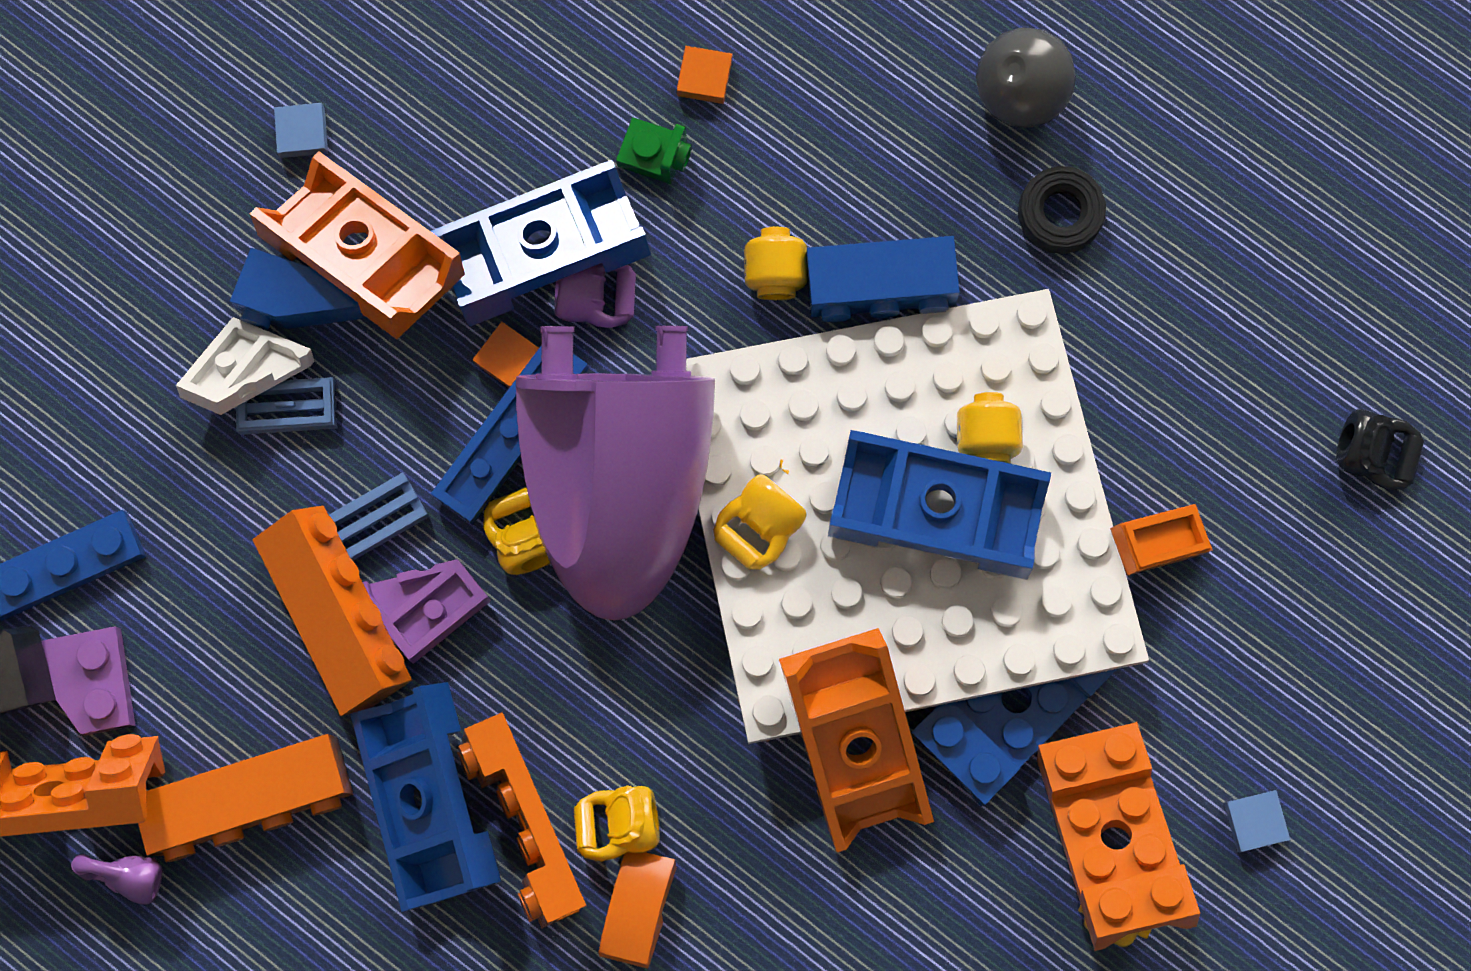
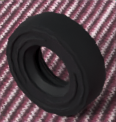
(1066, 181)

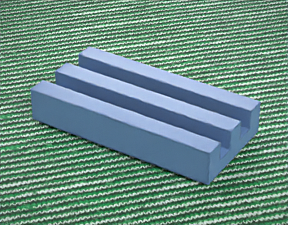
(328, 404)
(368, 500)

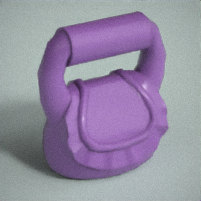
(582, 294)
(130, 876)

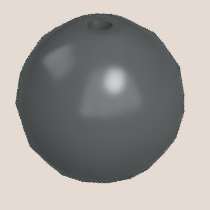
(1025, 77)

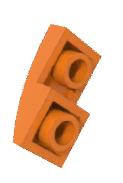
(637, 908)

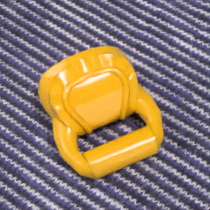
(768, 513)
(519, 544)
(631, 822)

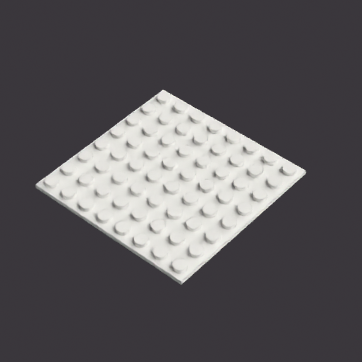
(944, 621)

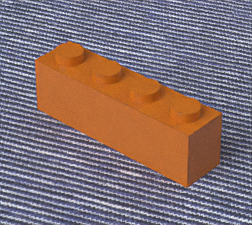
(332, 609)
(243, 796)

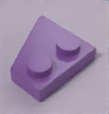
(426, 605)
(91, 679)

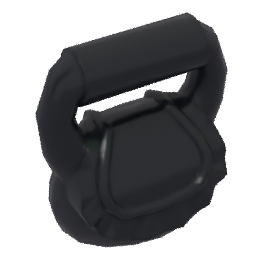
(1367, 445)

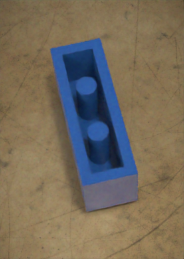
(882, 278)

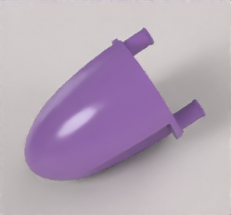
(614, 469)

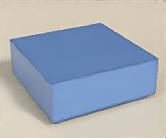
(300, 130)
(1257, 821)

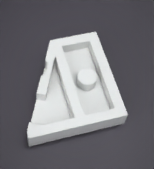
(241, 366)

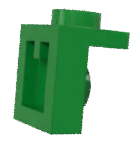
(654, 150)

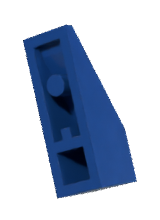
(288, 295)

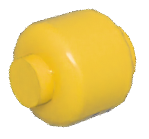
(775, 264)
(990, 428)

